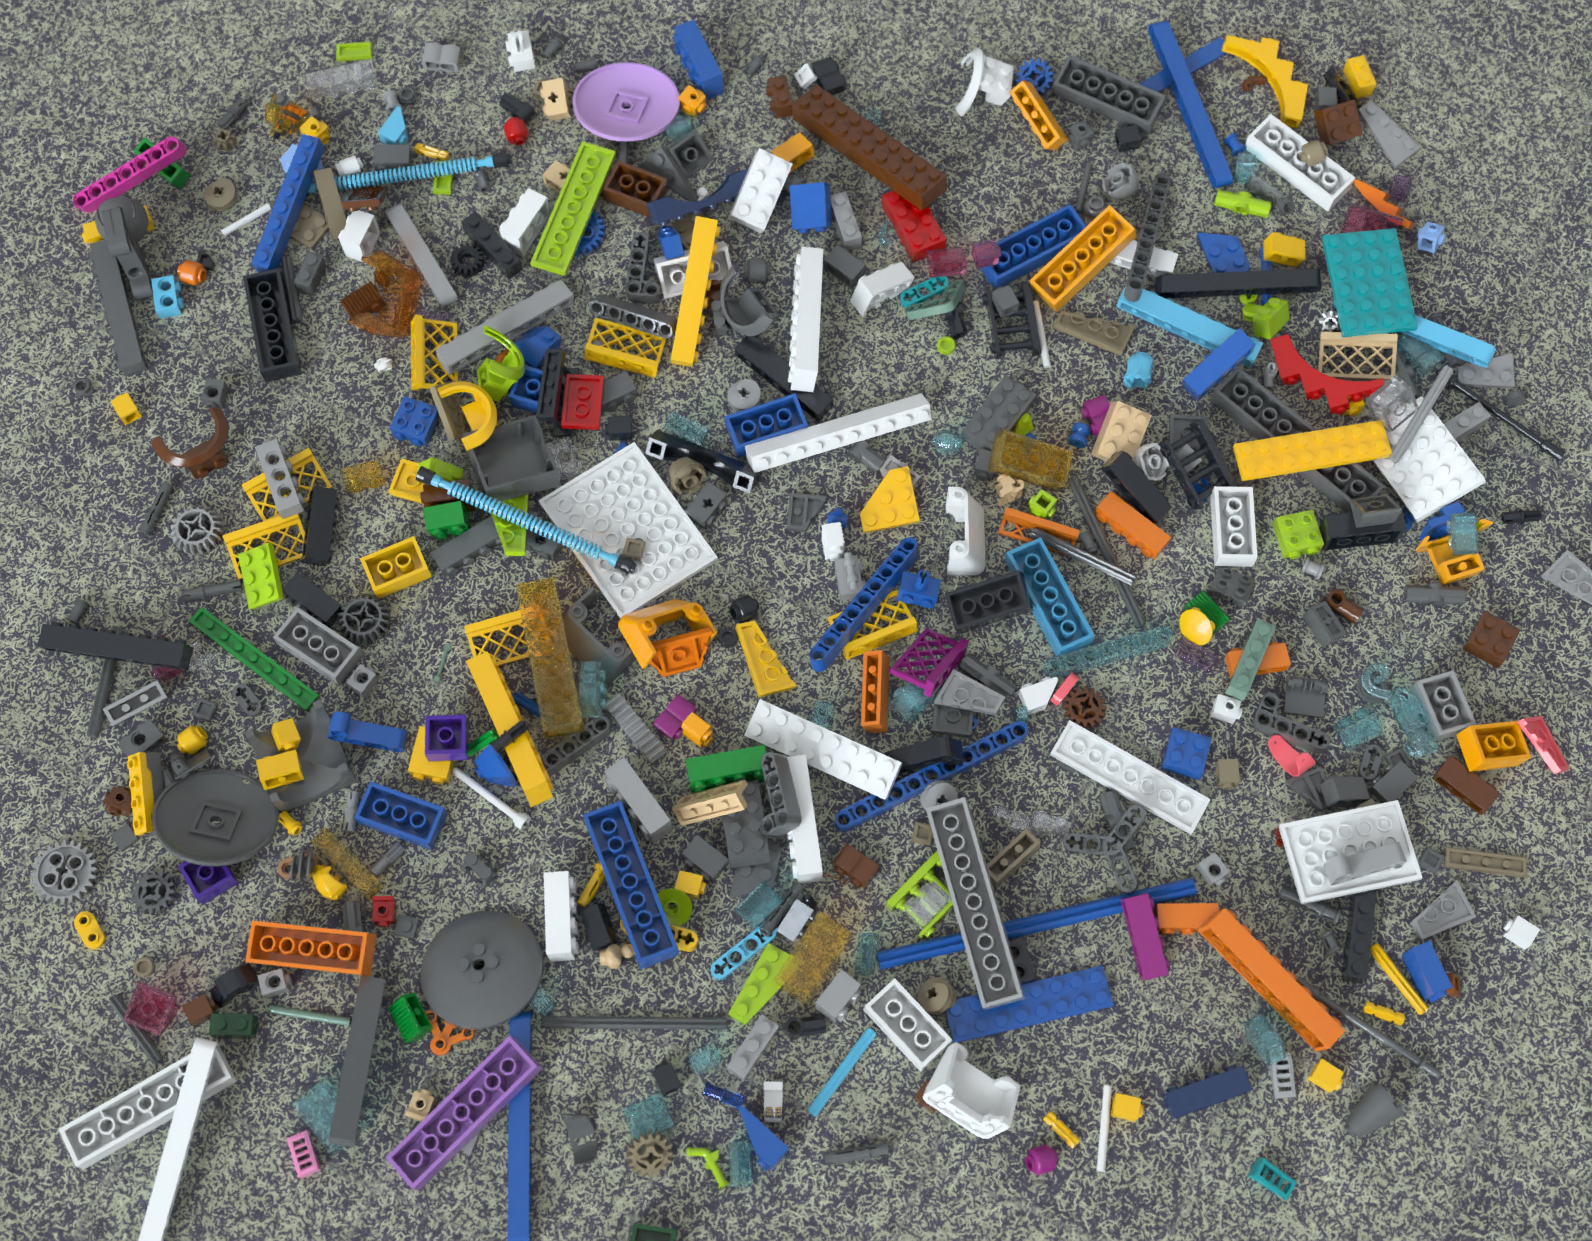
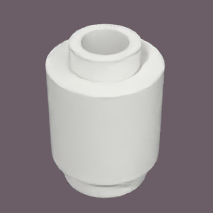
(349, 166)

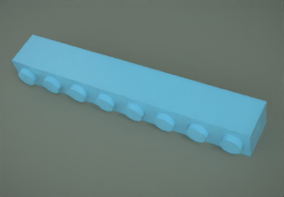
(1183, 322)

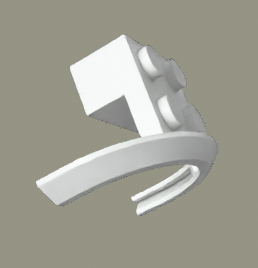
(989, 76)

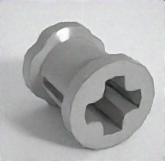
(390, 98)
(1313, 568)

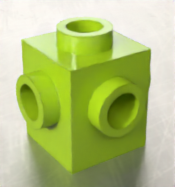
(1042, 505)

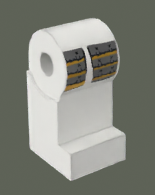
(773, 1101)

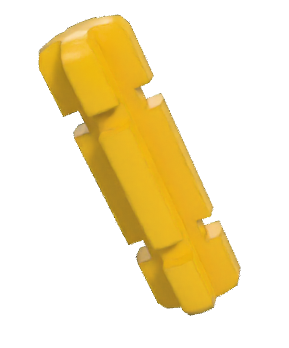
(431, 152)
(1384, 1013)
(1061, 1129)

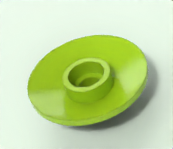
(683, 908)

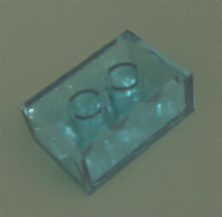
(317, 1111)

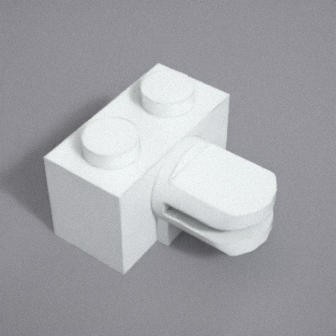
(521, 51)

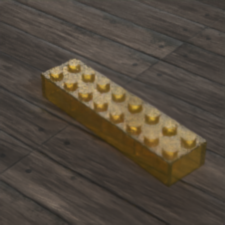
(549, 658)

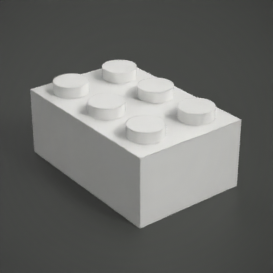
(525, 221)

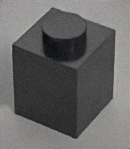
(1128, 138)
(619, 428)
(666, 1078)

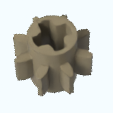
(224, 139)

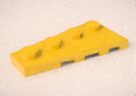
(764, 666)

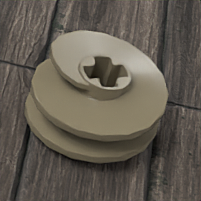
(220, 195)
(936, 996)

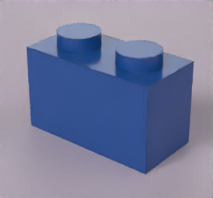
(670, 242)

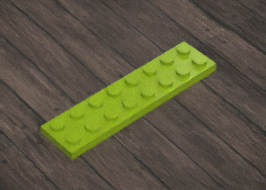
(573, 208)

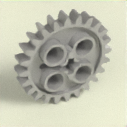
(82, 875)

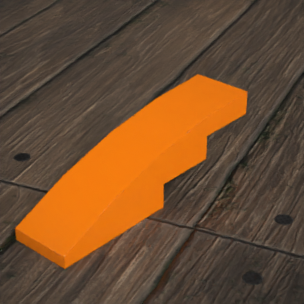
(1379, 199)

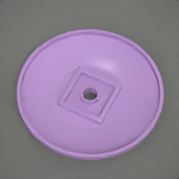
(609, 89)

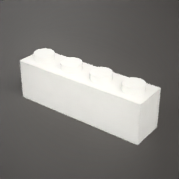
(1161, 261)

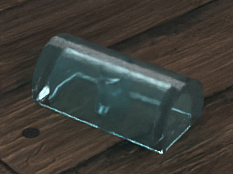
(740, 1165)

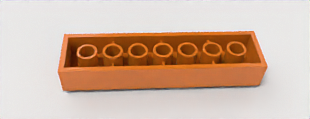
(1271, 980)

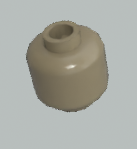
(1313, 153)

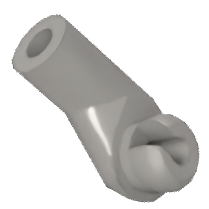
(1269, 375)

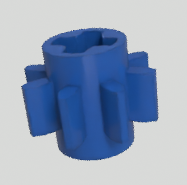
(838, 516)

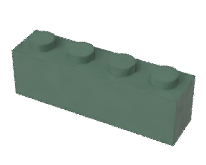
(1250, 659)

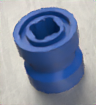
(1079, 435)

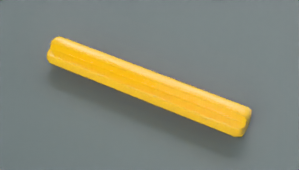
(1398, 979)

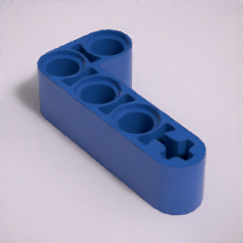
(366, 734)

